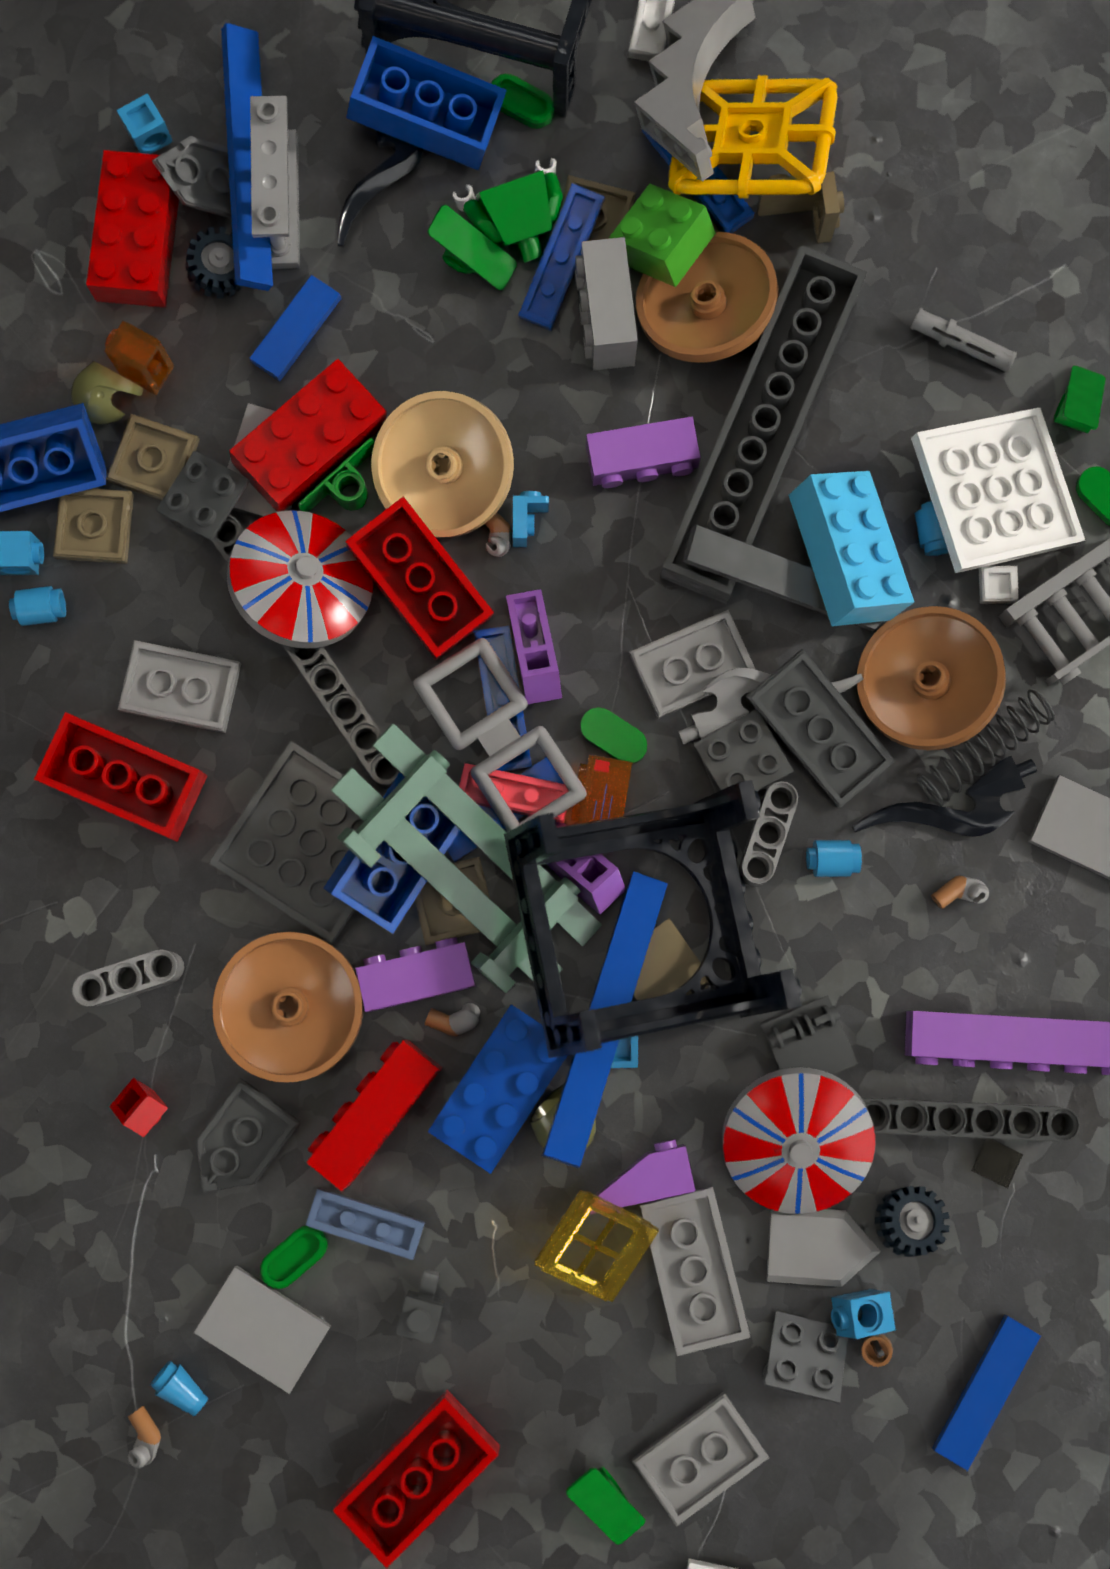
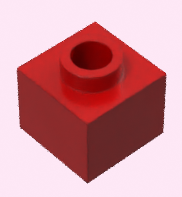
(138, 1107)

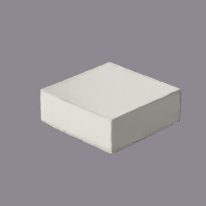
(998, 585)

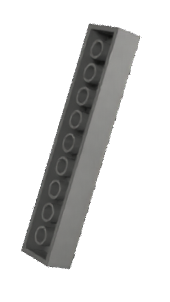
(767, 412)

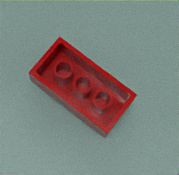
(132, 232)
(308, 436)
(419, 578)
(121, 776)
(374, 1115)
(416, 1478)

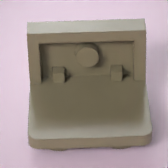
(825, 205)

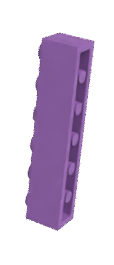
(1007, 1041)

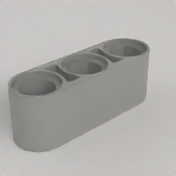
(777, 818)
(110, 978)

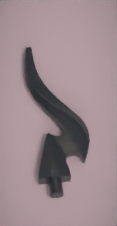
(394, 168)
(985, 793)

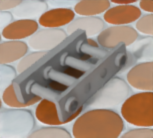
(275, 179)
(1053, 592)

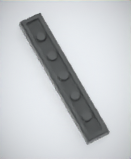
(757, 569)

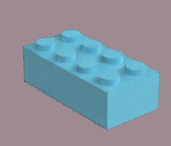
(850, 548)

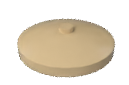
(445, 460)

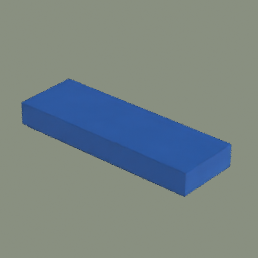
(295, 328)

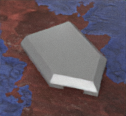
(816, 1248)

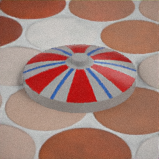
(298, 580)
(798, 1140)

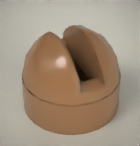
(870, 1353)

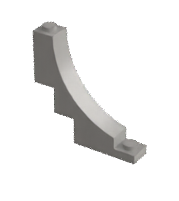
(672, 107)

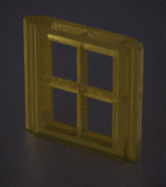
(568, 1229)

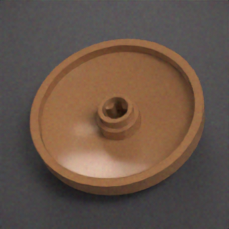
(715, 306)
(931, 678)
(287, 1007)

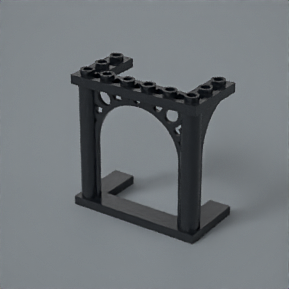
(447, 22)
(708, 820)

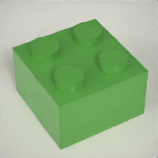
(664, 234)

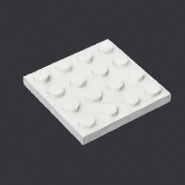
(997, 489)

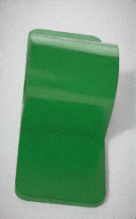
(469, 249)
(1081, 400)
(338, 479)
(605, 1504)

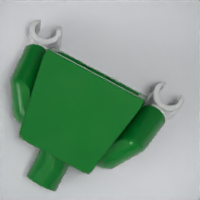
(516, 210)

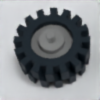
(212, 262)
(912, 1221)

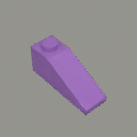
(534, 647)
(594, 876)
(652, 1177)

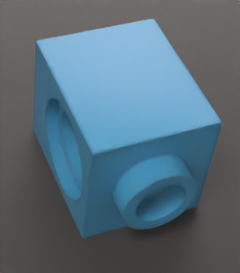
(145, 125)
(20, 553)
(876, 1313)

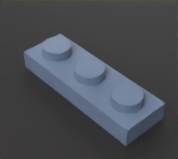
(365, 1223)

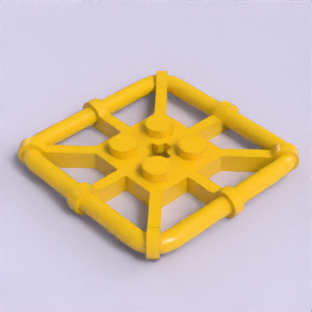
(775, 129)

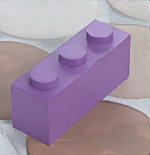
(643, 452)
(415, 975)

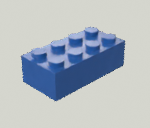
(425, 103)
(48, 457)
(391, 884)
(498, 1091)

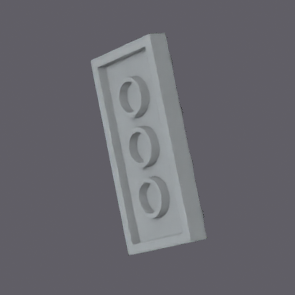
(695, 1272)

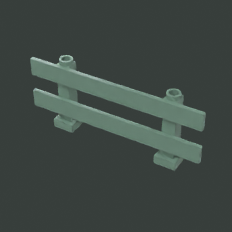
(386, 822)

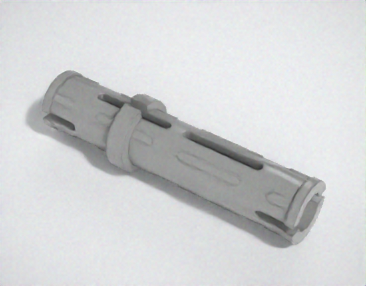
(966, 341)

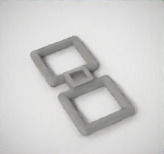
(497, 733)

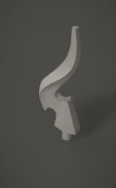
(728, 690)

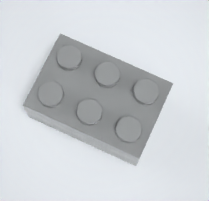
(606, 304)

